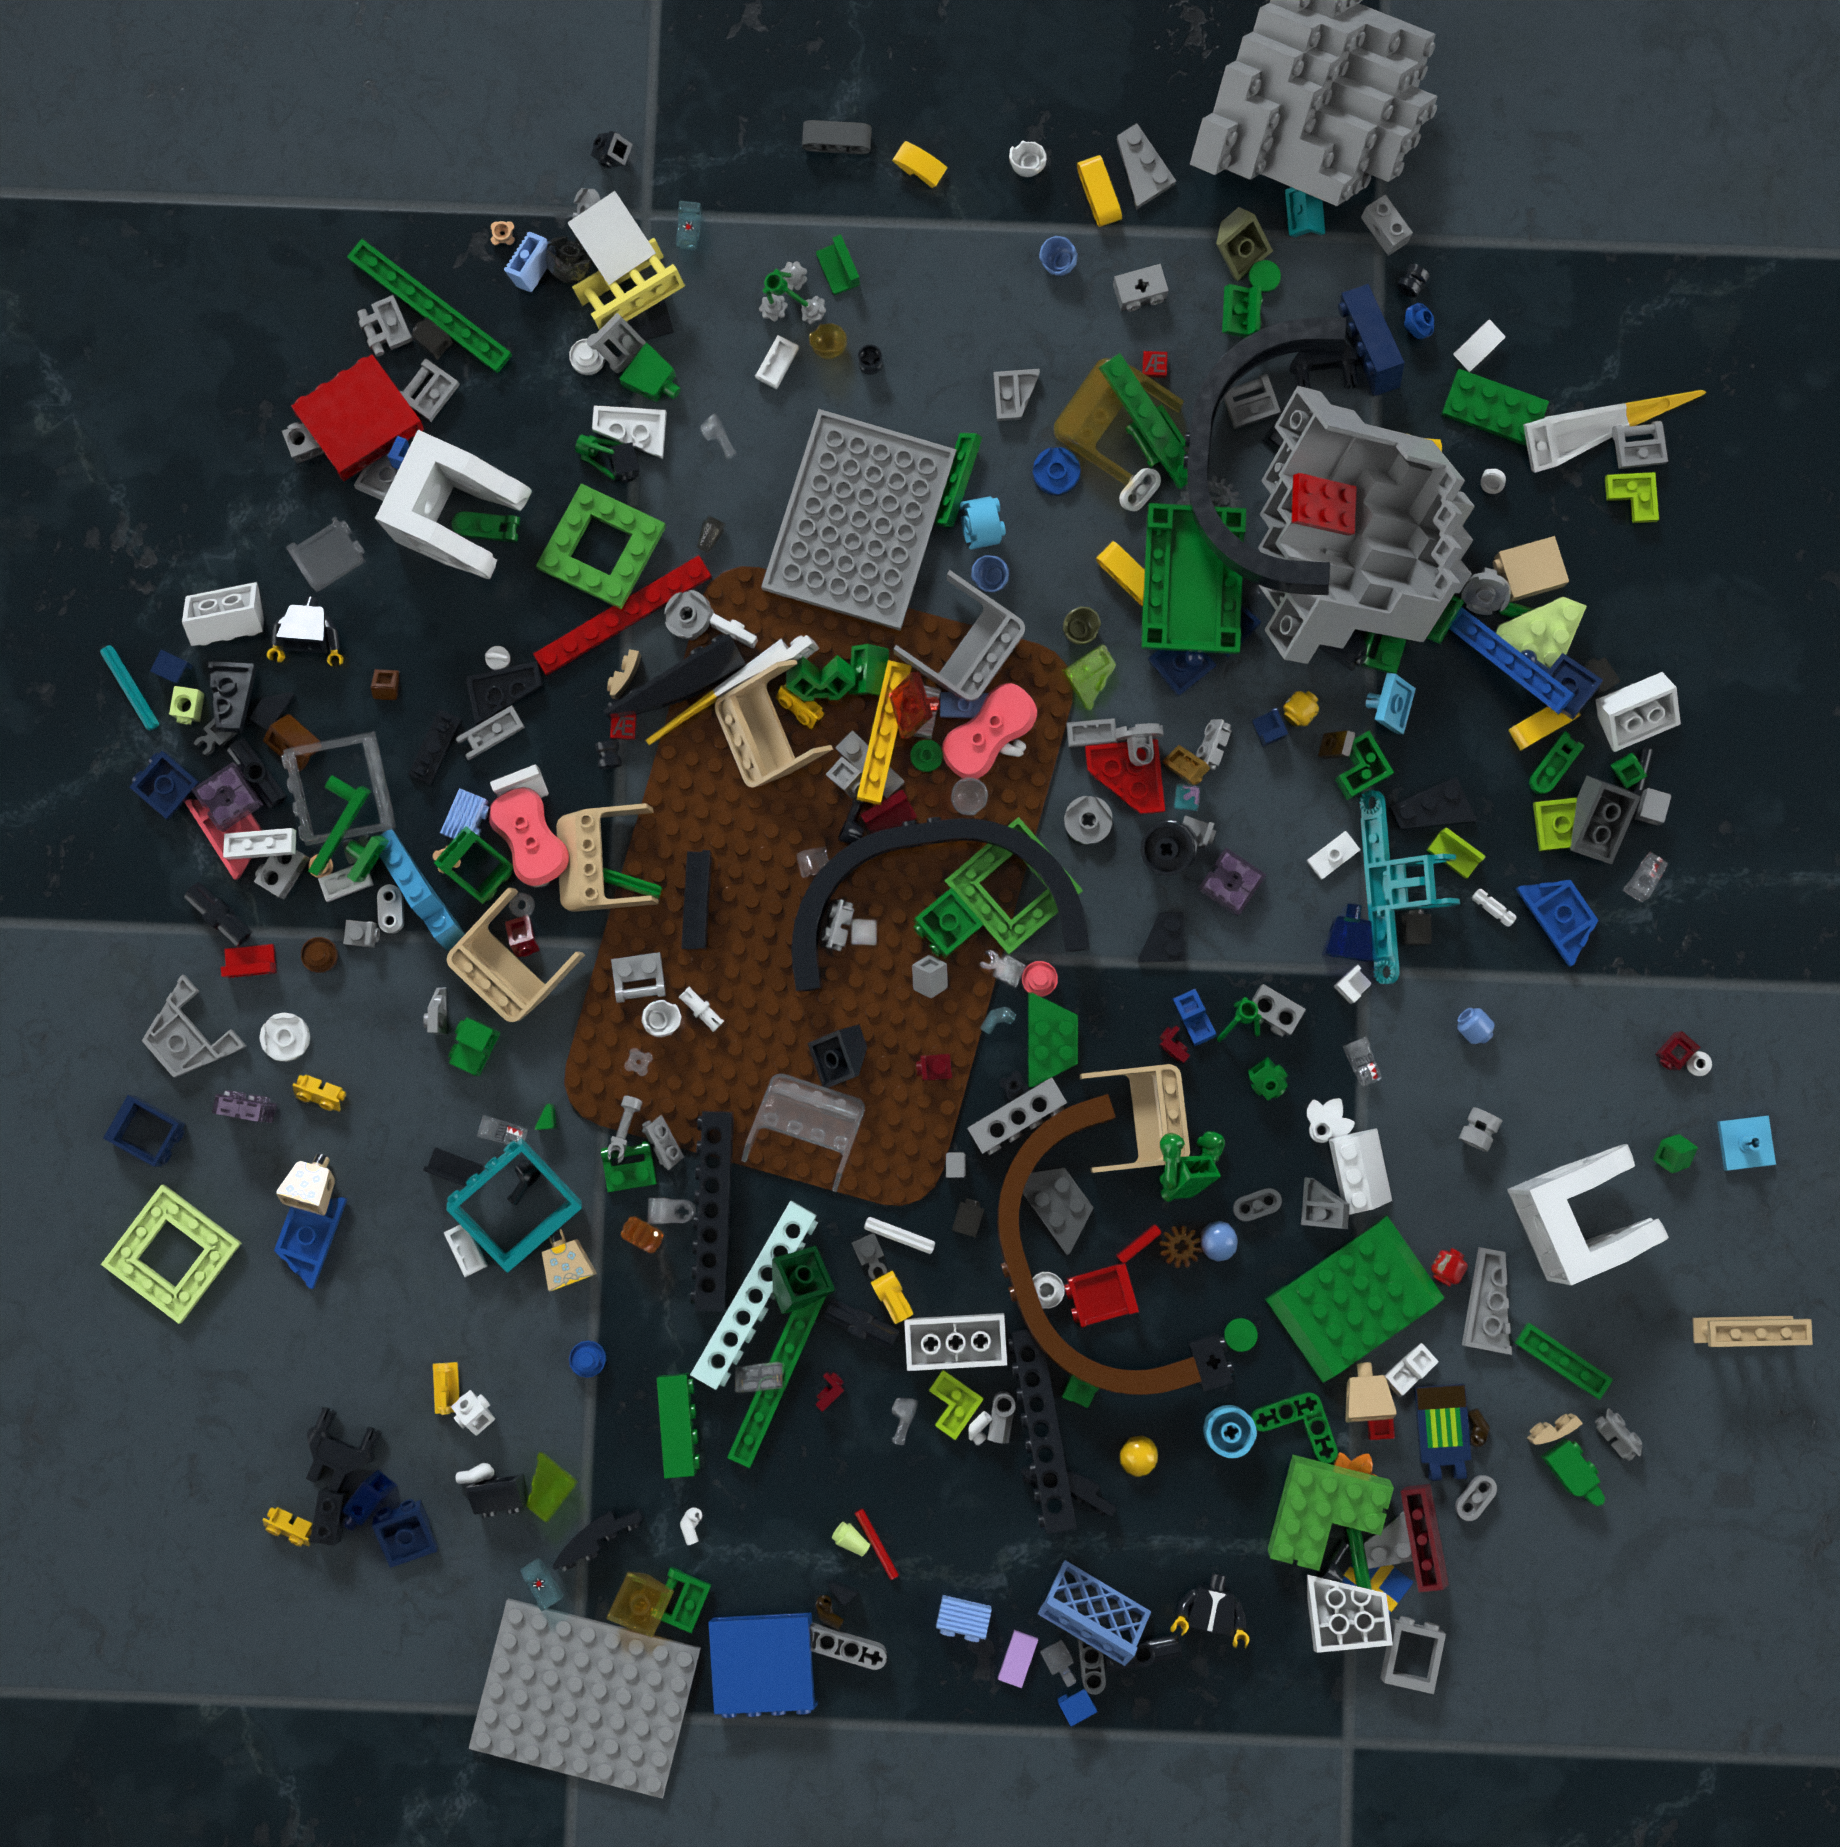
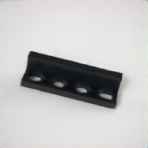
(696, 900)

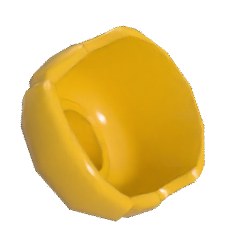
(1139, 1456)

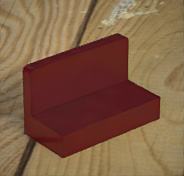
(889, 813)

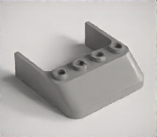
(981, 650)

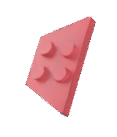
(216, 837)

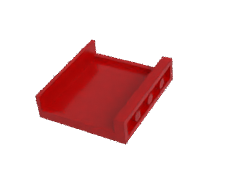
(357, 416)

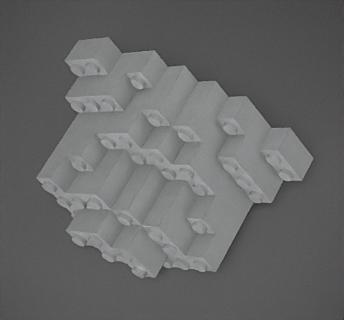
(1320, 99)
(1406, 537)

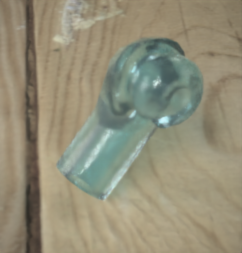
(997, 1016)

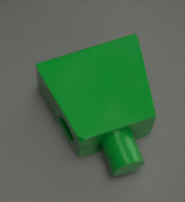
(650, 375)

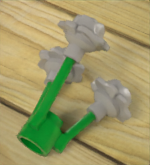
(784, 282)

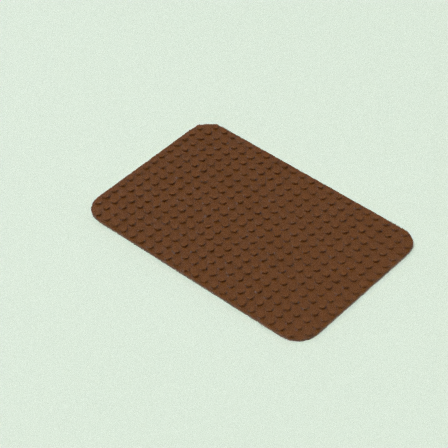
(754, 905)

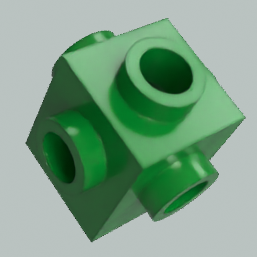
(1268, 1079)

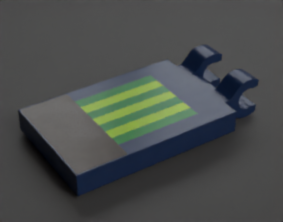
(1443, 1428)

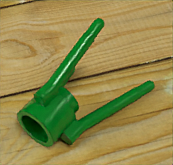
(590, 446)
(1245, 1013)

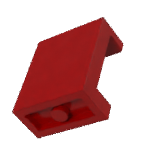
(1101, 1295)

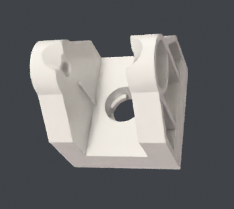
(422, 490)
(1554, 1230)

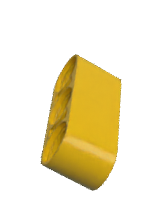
(1099, 191)
(1123, 570)
(1538, 727)

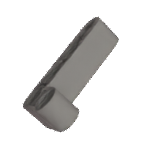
(841, 1640)

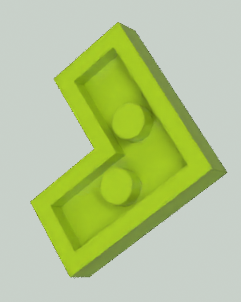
(1639, 489)
(961, 1403)

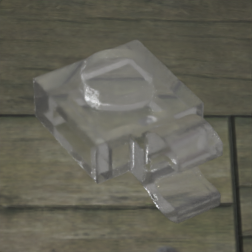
(1058, 1659)

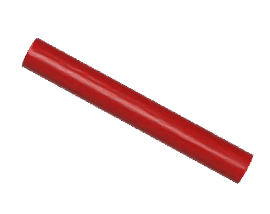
(876, 1544)

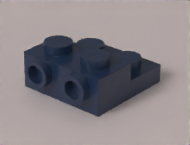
(164, 784)
(404, 1532)

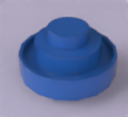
(1419, 321)
(587, 1358)

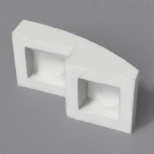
(1410, 1369)

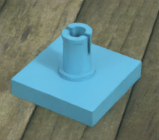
(1393, 703)
(1746, 1143)

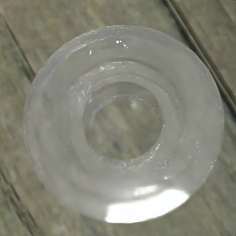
(530, 905)

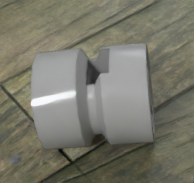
(1475, 1137)

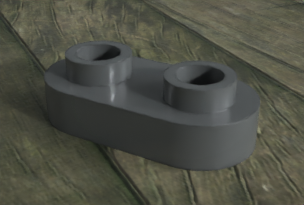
(1256, 1204)

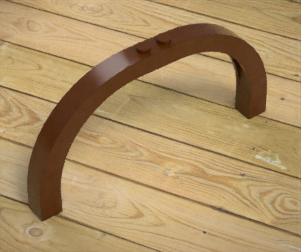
(1015, 1266)

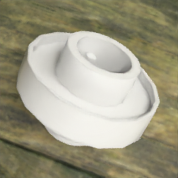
(585, 359)
(1049, 1289)

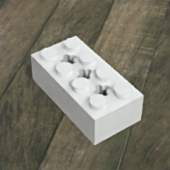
(967, 1354)

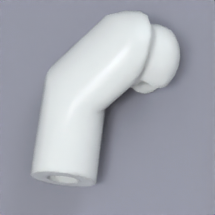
(1015, 749)
(977, 1427)

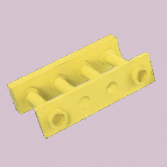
(635, 300)

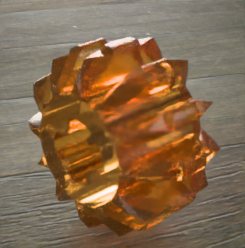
(642, 1234)
(1185, 1254)

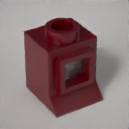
(1677, 1051)

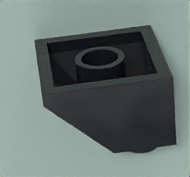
(839, 1055)

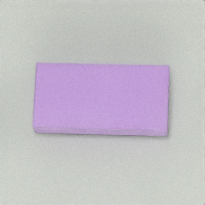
(1018, 1658)

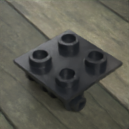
(652, 322)

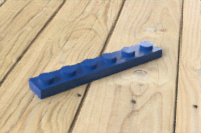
(1511, 661)

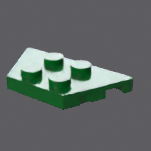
(1050, 1039)

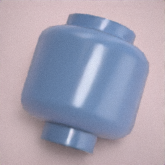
(1475, 1025)

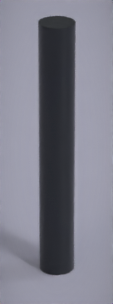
(1644, 762)

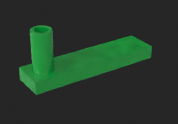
(356, 800)

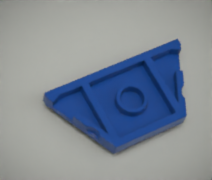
(1561, 915)
(307, 1239)

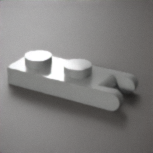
(492, 731)

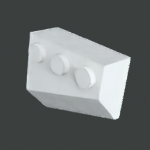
(1346, 1616)

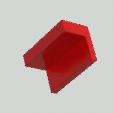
(249, 961)

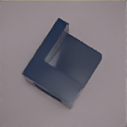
(169, 666)
(1270, 727)

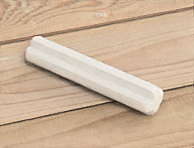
(899, 1235)

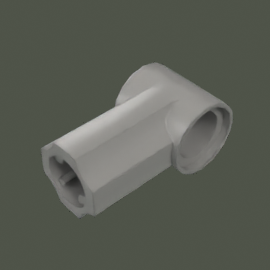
(1001, 1421)

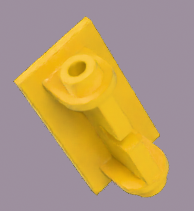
(806, 713)
(309, 1090)
(445, 1386)
(280, 1524)

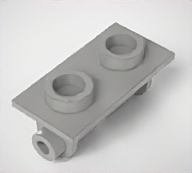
(1215, 733)
(838, 913)
(664, 1142)
(1626, 1442)

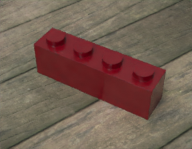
(1424, 1538)

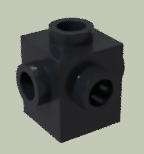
(611, 149)

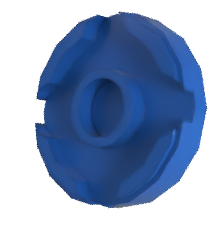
(1056, 471)

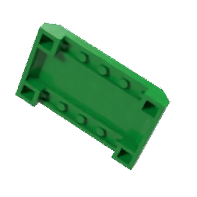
(1187, 589)
(1355, 1299)

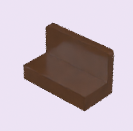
(289, 733)

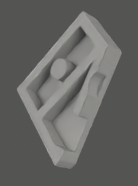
(436, 1018)

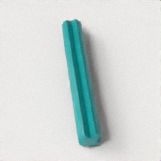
(129, 688)

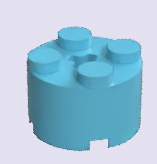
(982, 522)
(1241, 1439)

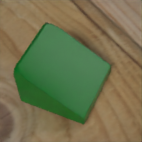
(1628, 770)
(547, 1119)

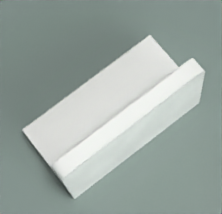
(528, 777)

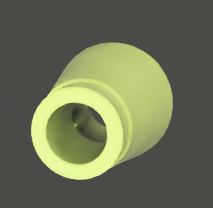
(850, 1539)

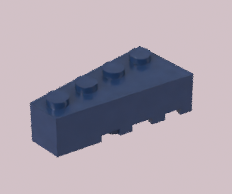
(1372, 340)

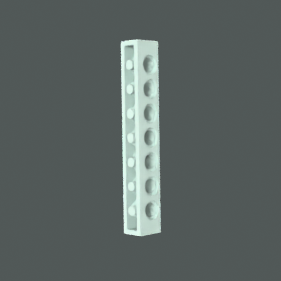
(705, 1369)

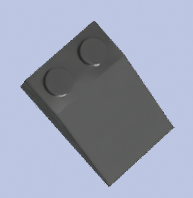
(1602, 819)

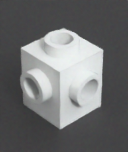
(473, 1412)

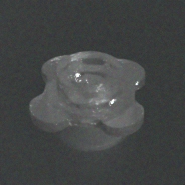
(636, 1055)

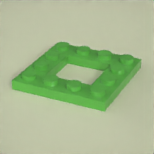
(612, 588)
(1006, 932)

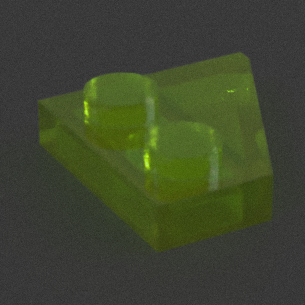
(1090, 674)
(549, 1487)

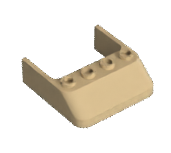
(756, 731)
(583, 878)
(497, 972)
(1156, 1110)

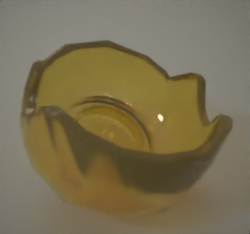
(828, 341)

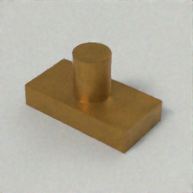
(1186, 765)

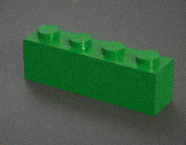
(677, 1425)

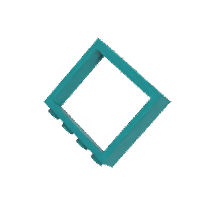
(537, 1235)

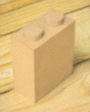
(1532, 568)

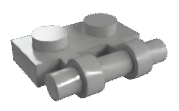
(392, 324)

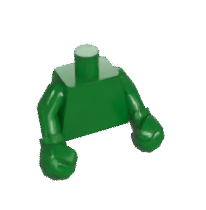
(1189, 1174)

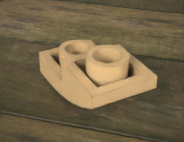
(620, 681)
(1546, 1432)

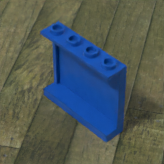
(762, 1664)

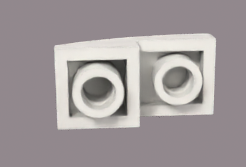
(1479, 345)

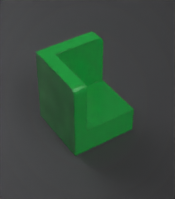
(1675, 1153)
(1078, 1391)

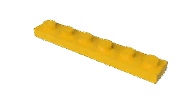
(882, 737)

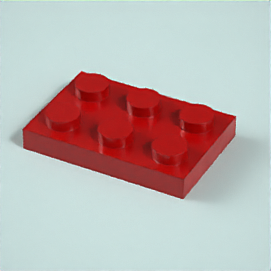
(1323, 504)

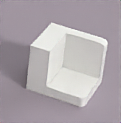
(1352, 985)

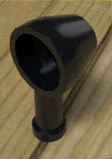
(851, 830)
(528, 1175)
(1329, 1568)

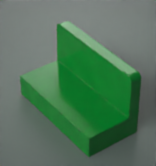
(838, 266)
(870, 667)

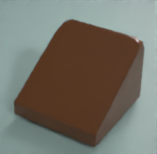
(385, 684)

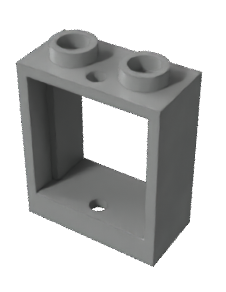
(1406, 1680)

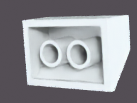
(223, 614)
(1639, 711)
(1360, 1170)

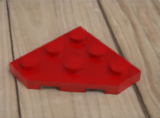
(1136, 785)

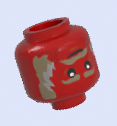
(1449, 1267)

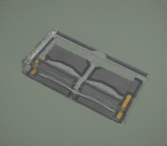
(758, 1377)

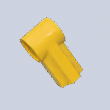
(890, 1292)

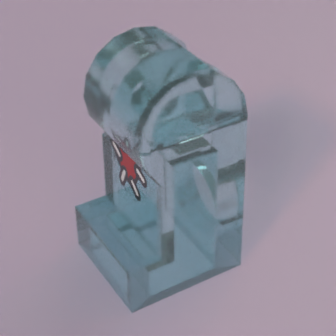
(688, 225)
(541, 1584)

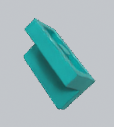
(1304, 213)

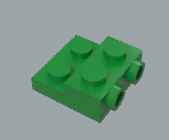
(947, 923)

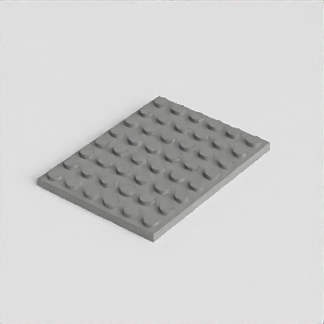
(859, 519)
(585, 1698)

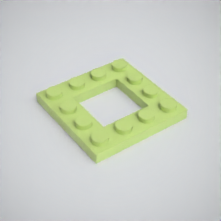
(172, 1300)

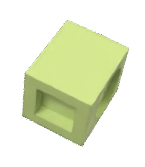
(182, 695)

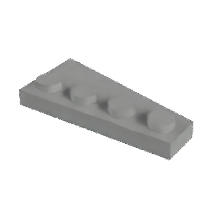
(1488, 1304)

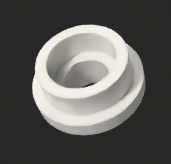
(1692, 1067)

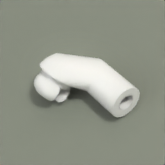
(476, 1474)
(689, 1523)

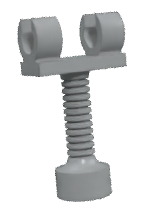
(619, 1143)

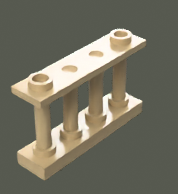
(1752, 1331)

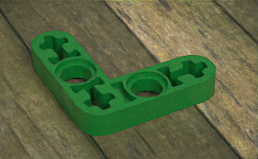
(1308, 1417)

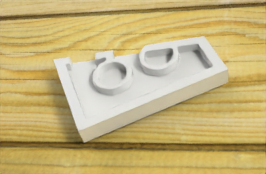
(635, 425)

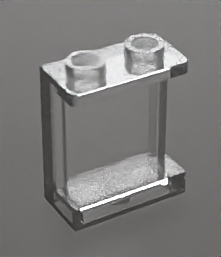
(327, 555)

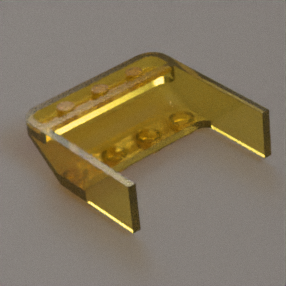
(1093, 411)

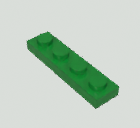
(966, 452)
(1563, 1361)

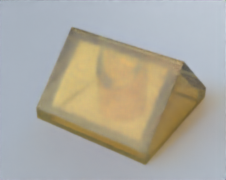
(640, 1603)

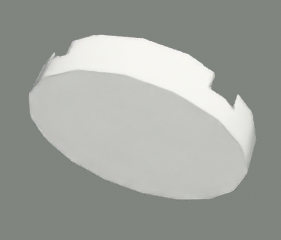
(285, 1037)

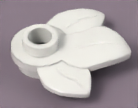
(1330, 1118)

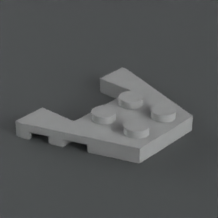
(179, 1042)

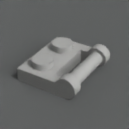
(624, 338)
(435, 392)
(1252, 408)
(1640, 452)
(637, 969)

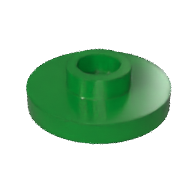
(1265, 275)
(926, 755)
(1240, 1334)

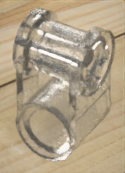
(666, 1210)

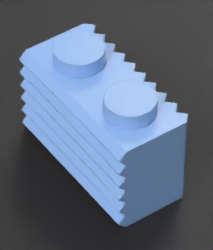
(528, 262)
(465, 811)
(963, 1618)

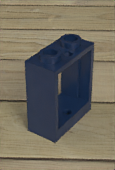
(122, 1121)

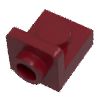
(521, 936)
(1174, 1049)
(934, 1067)
(828, 1395)

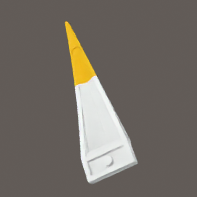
(1570, 434)
(777, 652)

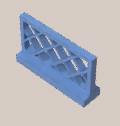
(1088, 1627)

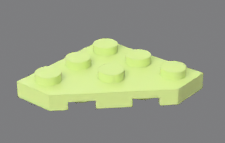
(1544, 629)

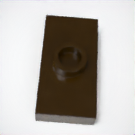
(1336, 744)

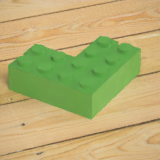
(1316, 1498)

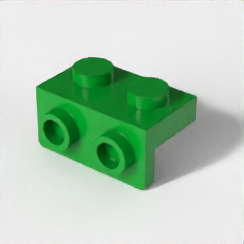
(1241, 310)

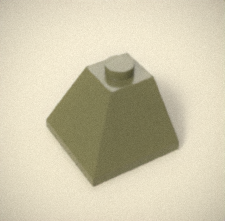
(1242, 242)

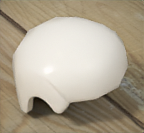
(1027, 158)
(661, 1018)

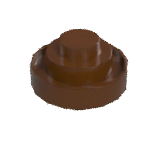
(319, 954)

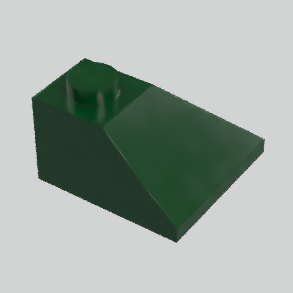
(800, 1279)

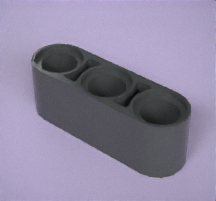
(836, 137)
(1093, 1667)

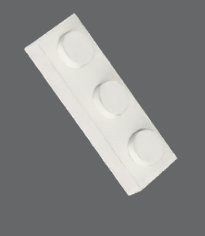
(259, 843)

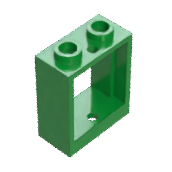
(458, 848)

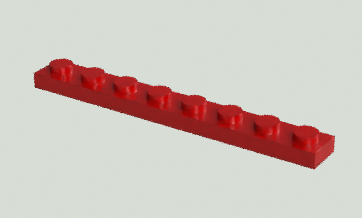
(616, 620)

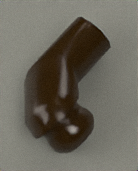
(1480, 1429)
(825, 1612)

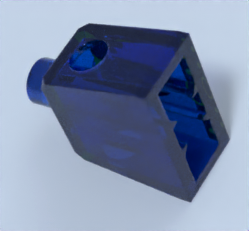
(1350, 936)
(367, 1499)

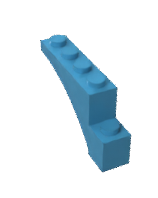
(420, 893)

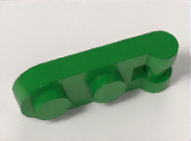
(485, 526)
(1554, 764)

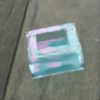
(1187, 797)

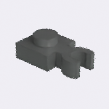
(213, 737)
(868, 1252)

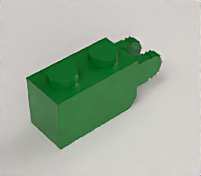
(1573, 1471)

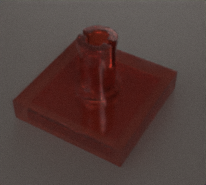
(912, 705)

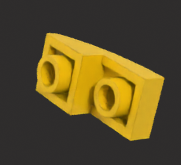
(917, 161)

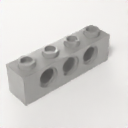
(981, 1130)

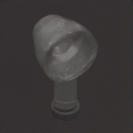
(714, 429)
(904, 1410)

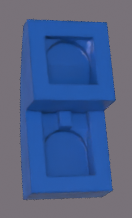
(1194, 1017)

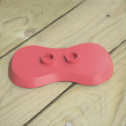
(1002, 718)
(535, 850)

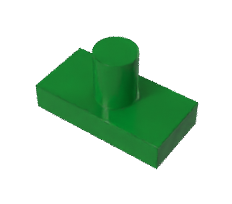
(365, 856)

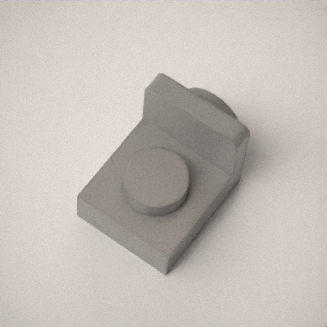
(846, 777)
(1202, 830)
(361, 933)

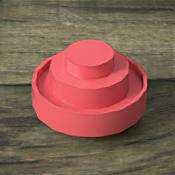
(1039, 978)

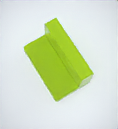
(1466, 855)

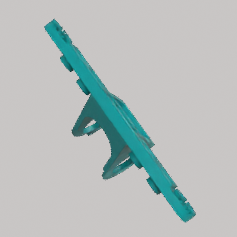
(1388, 885)

